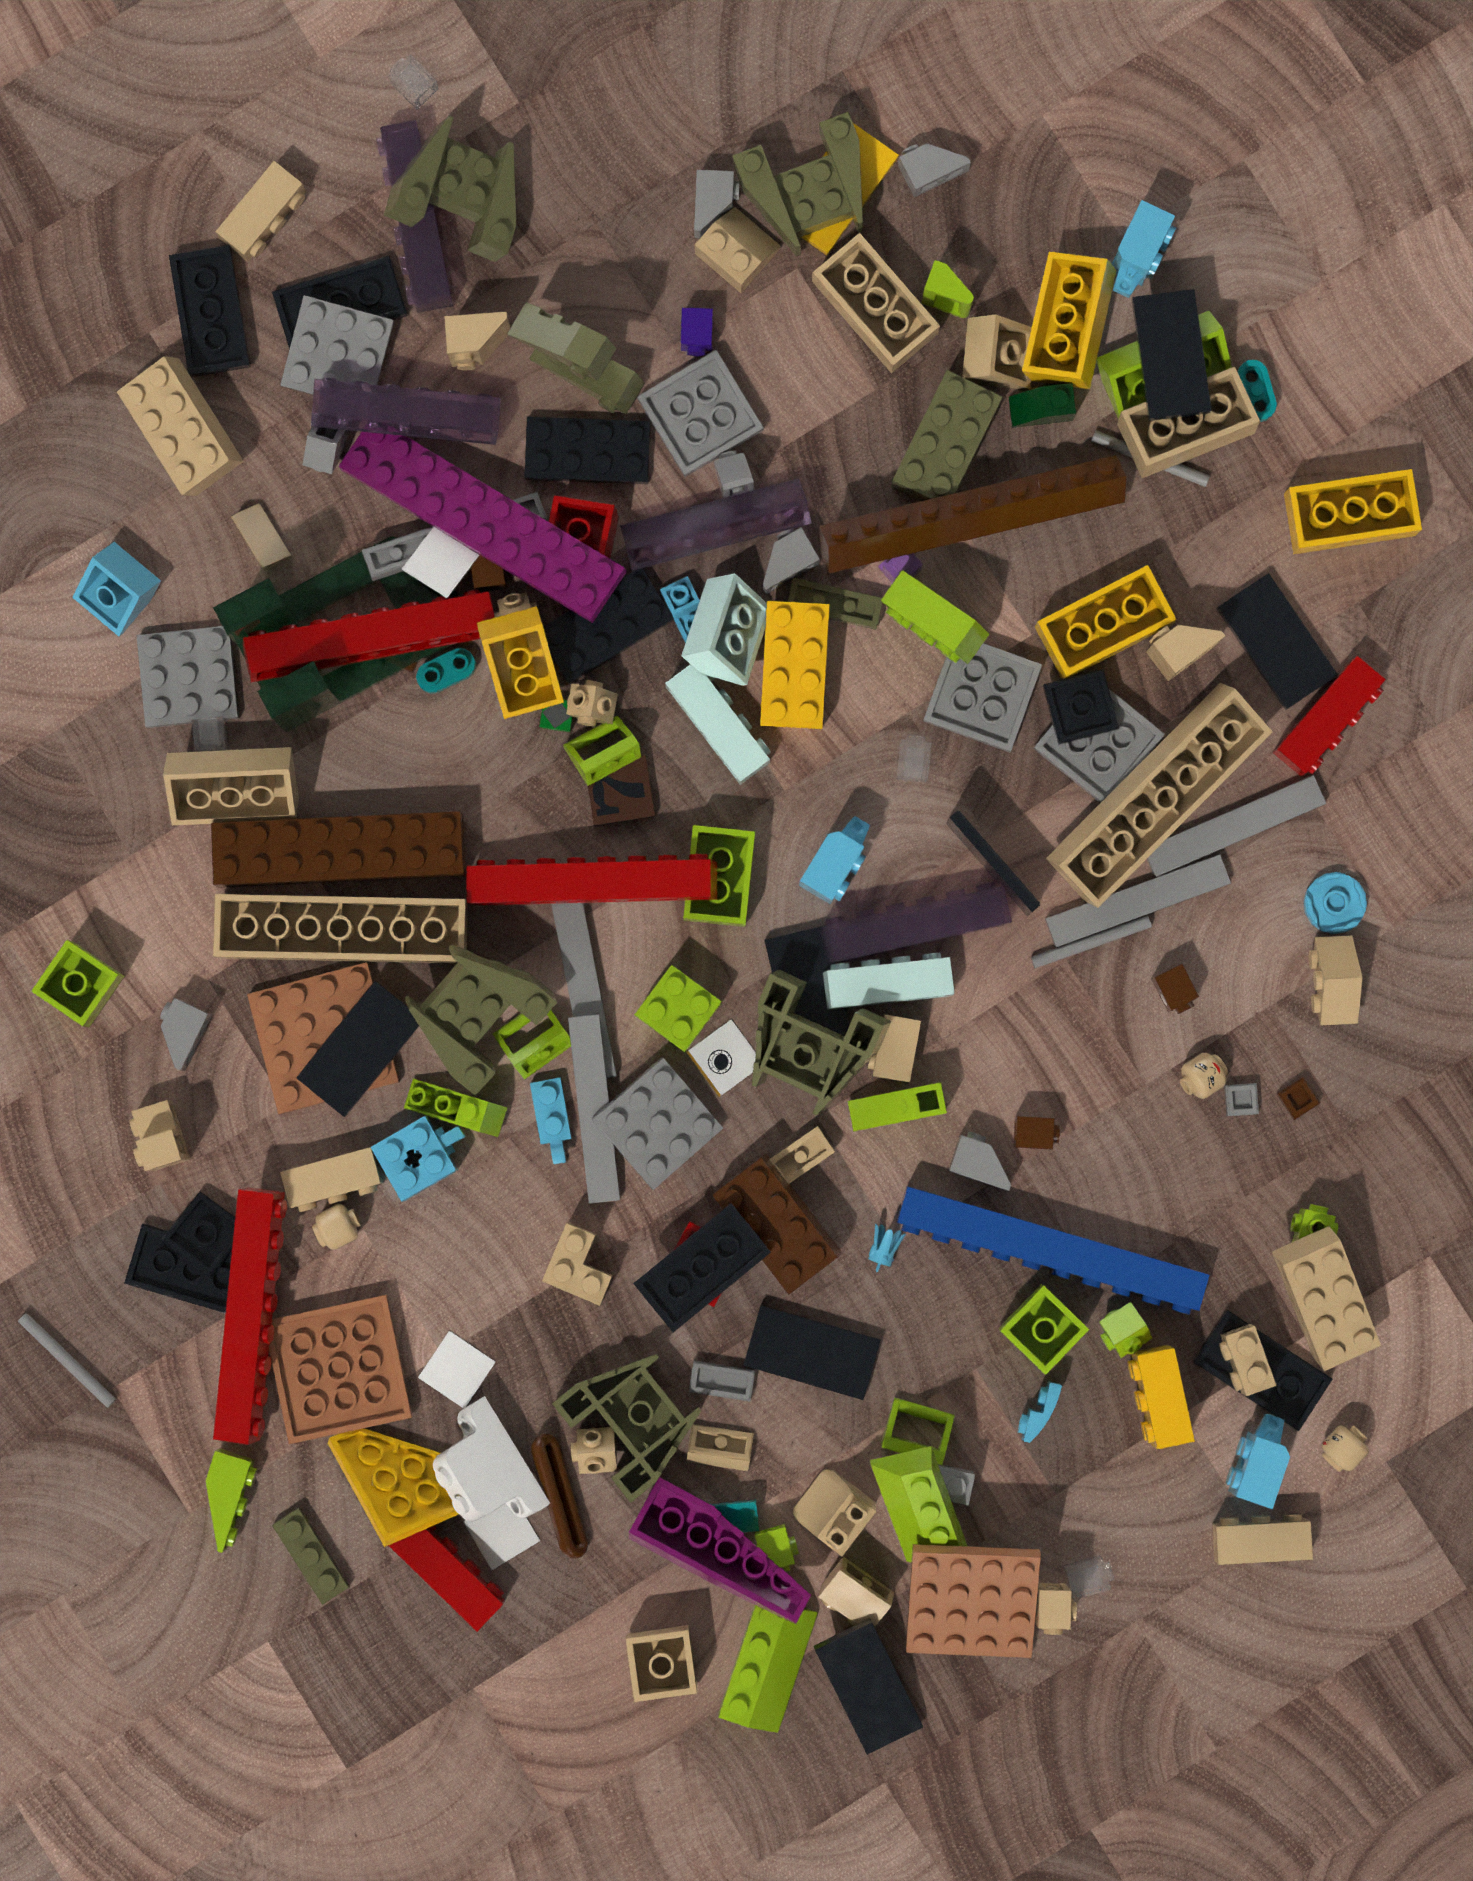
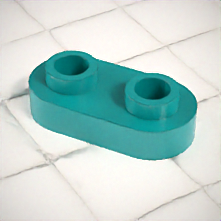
(1261, 389)
(446, 672)

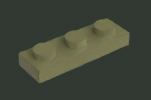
(843, 604)
(311, 1555)

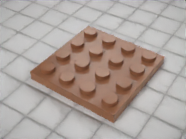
(298, 1020)
(338, 1369)
(972, 1600)

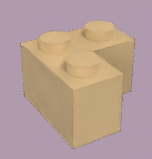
(1336, 980)
(160, 1136)
(568, 1266)

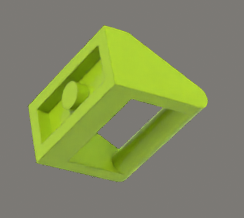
(947, 292)
(607, 760)
(538, 1051)
(902, 1445)

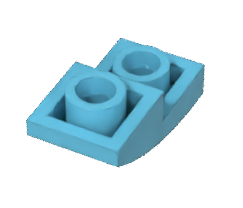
(682, 604)
(1035, 1420)

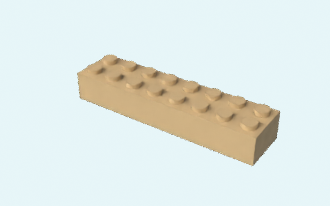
(1159, 795)
(338, 928)

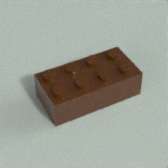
(781, 1221)

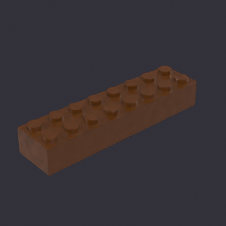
(338, 849)

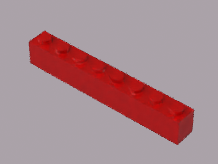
(366, 636)
(592, 881)
(249, 1315)

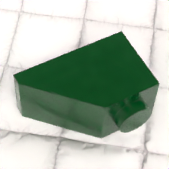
(1043, 406)

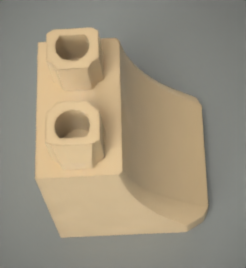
(834, 1510)

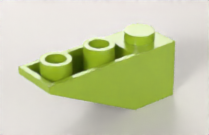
(455, 1107)
(897, 1107)
(225, 1487)

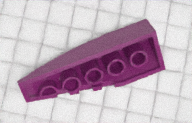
(714, 1549)

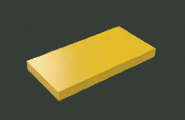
(875, 163)

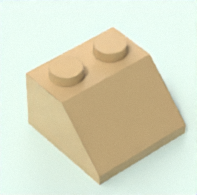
(736, 249)
(474, 337)
(996, 352)
(1181, 647)

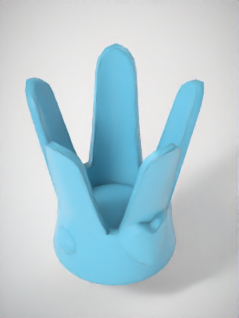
(884, 1246)

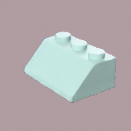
(726, 630)

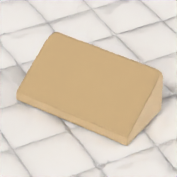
(261, 536)
(720, 1447)

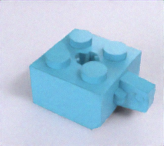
(1139, 248)
(835, 860)
(435, 1160)
(1260, 1463)

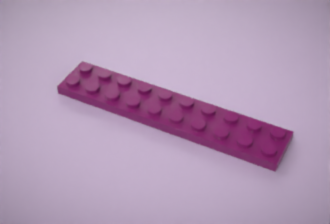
(485, 521)

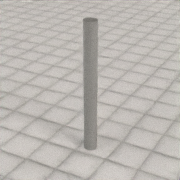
(1178, 470)
(1091, 942)
(67, 1360)

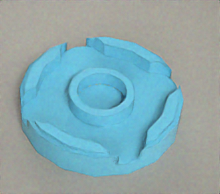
(1335, 903)

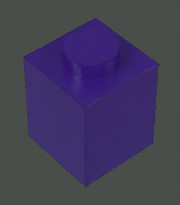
(696, 331)

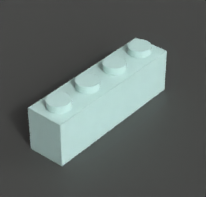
(718, 723)
(888, 982)

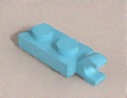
(551, 1116)

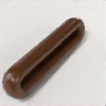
(559, 1491)

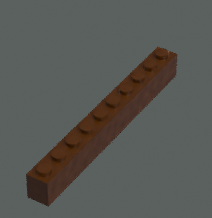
(972, 514)

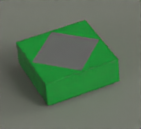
(556, 718)

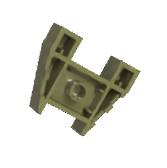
(463, 184)
(812, 193)
(577, 357)
(469, 1005)
(805, 1051)
(637, 1414)

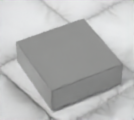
(1241, 1099)

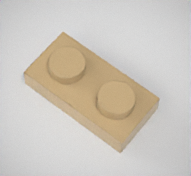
(802, 1155)

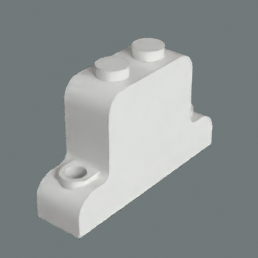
(487, 1468)

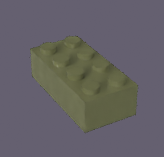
(946, 439)

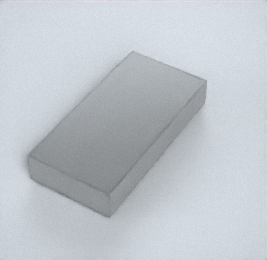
(722, 1381)

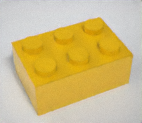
(520, 662)
(1161, 1397)

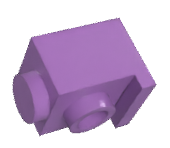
(907, 563)

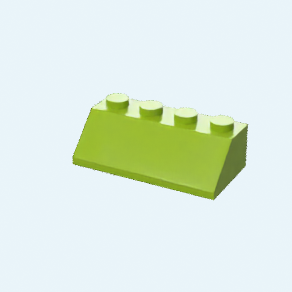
(1122, 368)
(917, 1500)
(766, 1669)

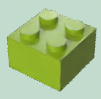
(77, 983)
(678, 1008)
(1043, 1329)

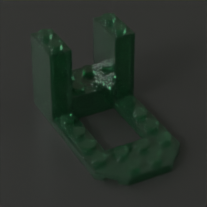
(309, 690)

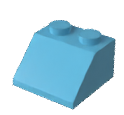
(116, 588)

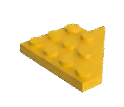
(392, 1483)

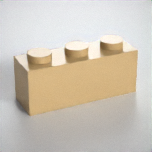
(261, 212)
(332, 1179)
(1262, 1539)

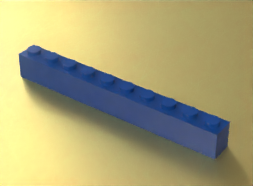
(1052, 1248)

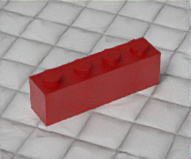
(1329, 716)
(451, 1576)

